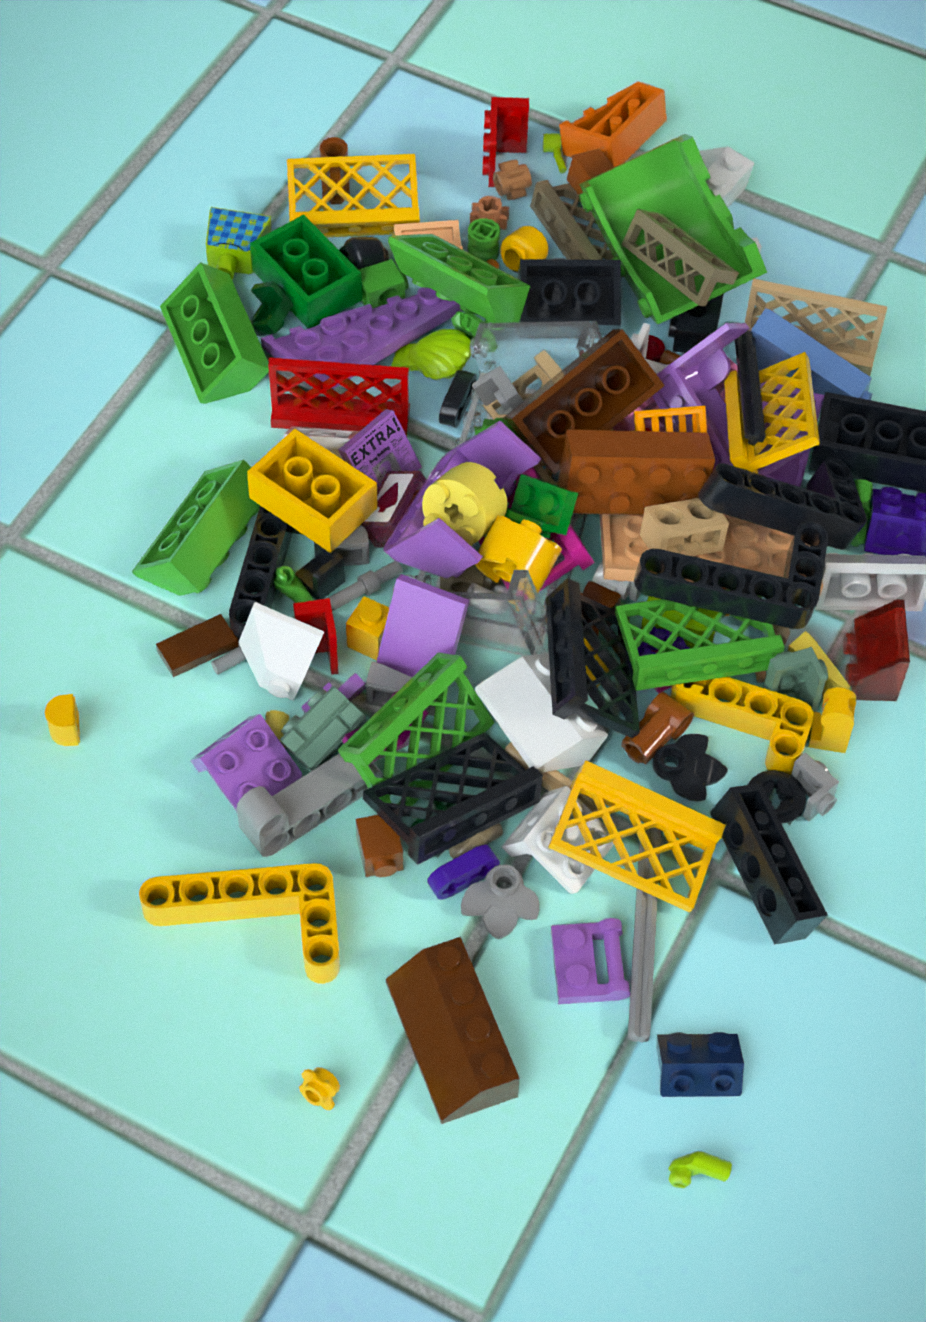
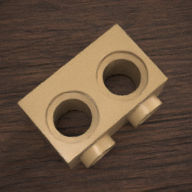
(684, 528)

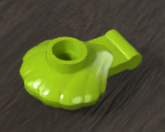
(436, 354)

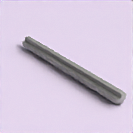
(643, 950)

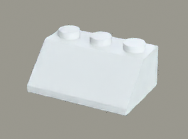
(728, 172)
(872, 581)
(523, 709)

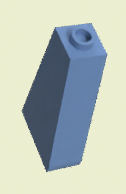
(780, 340)

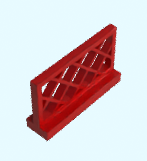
(336, 409)

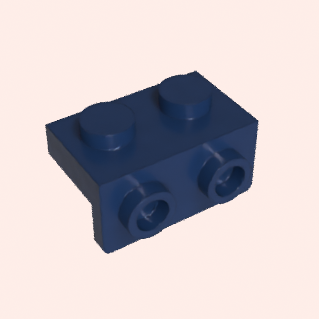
(700, 1065)

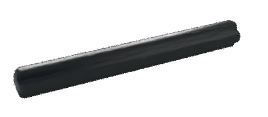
(750, 389)

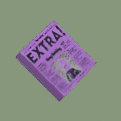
(380, 448)

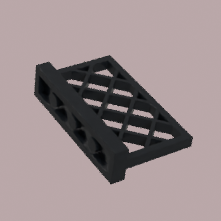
(570, 657)
(471, 813)

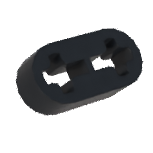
(457, 398)

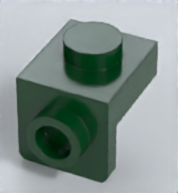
(273, 309)

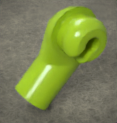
(698, 1163)

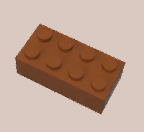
(633, 468)

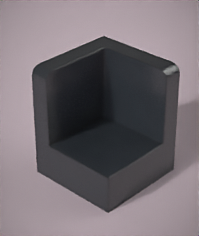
(322, 573)

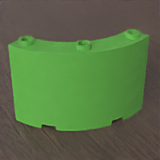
(674, 184)

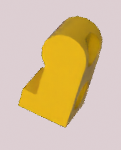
(835, 724)

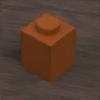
(586, 166)
(378, 847)

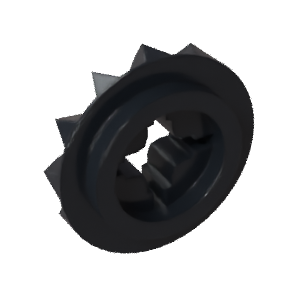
(788, 790)

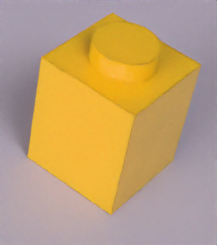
(366, 627)

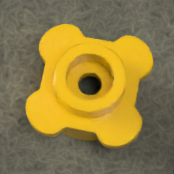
(319, 1087)

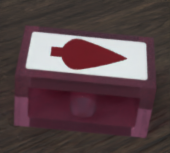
(393, 500)

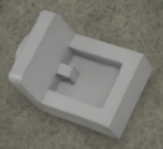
(817, 785)

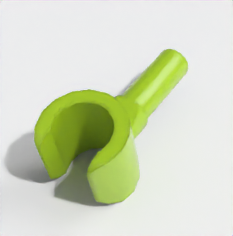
(552, 143)

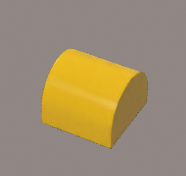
(63, 720)

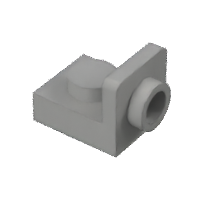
(497, 386)

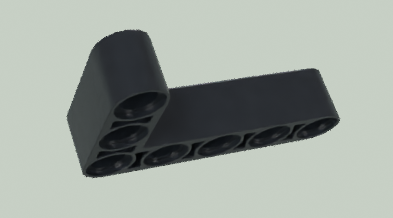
(752, 497)
(259, 567)
(744, 584)

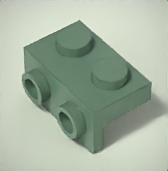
(797, 676)

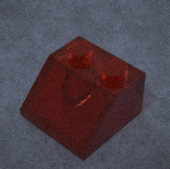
(878, 653)

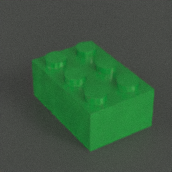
(308, 269)

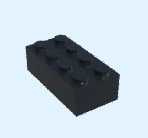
(874, 440)

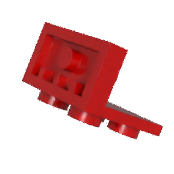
(507, 129)

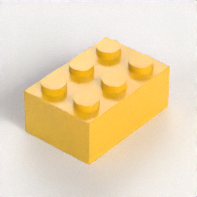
(312, 490)

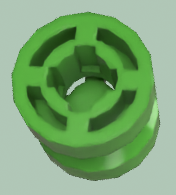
(484, 239)

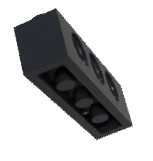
(768, 864)

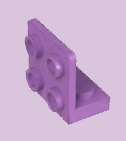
(248, 759)

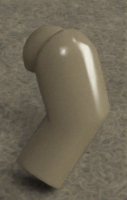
(479, 839)

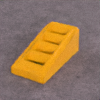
(697, 413)

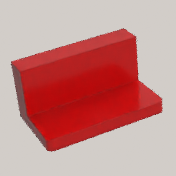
(319, 615)

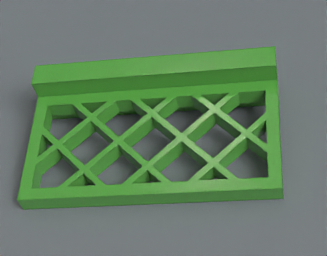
(702, 661)
(406, 708)

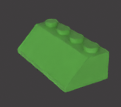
(460, 277)
(214, 335)
(200, 531)

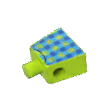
(230, 239)

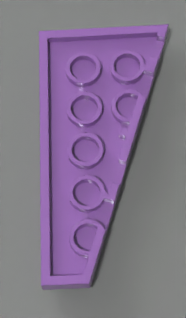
(364, 333)

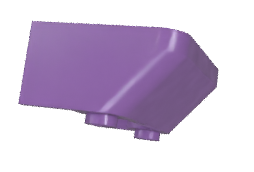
(693, 382)
(437, 546)

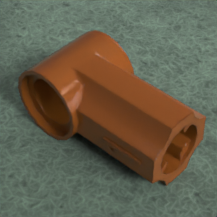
(334, 148)
(661, 722)

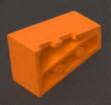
(619, 125)

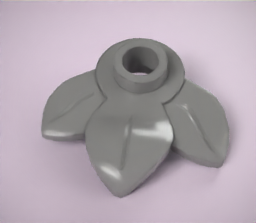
(500, 906)

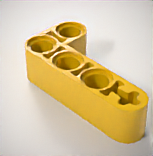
(740, 715)

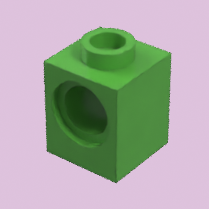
(382, 282)

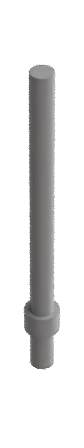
(366, 584)

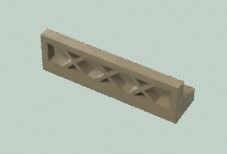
(677, 246)

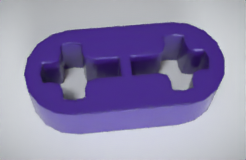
(462, 872)

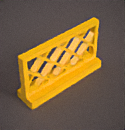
(361, 220)
(745, 455)
(643, 806)

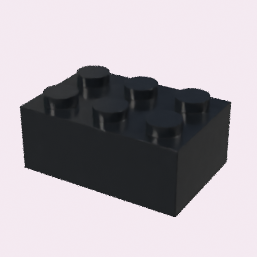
(572, 291)

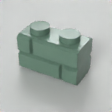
(322, 728)

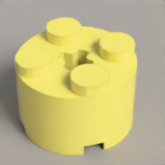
(465, 501)

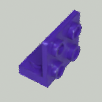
(897, 523)

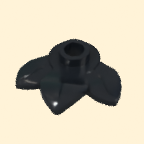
(693, 769)

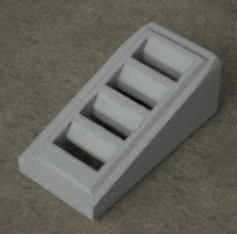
(382, 684)

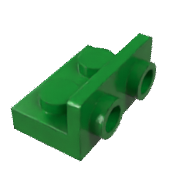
(542, 504)

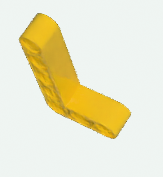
(256, 903)

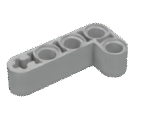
(305, 804)

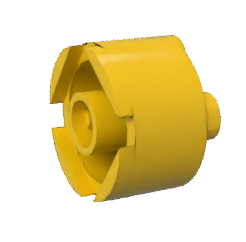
(517, 547)

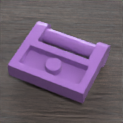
(576, 962)

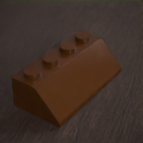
(585, 395)
(452, 1031)

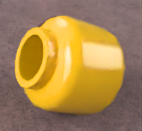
(523, 244)

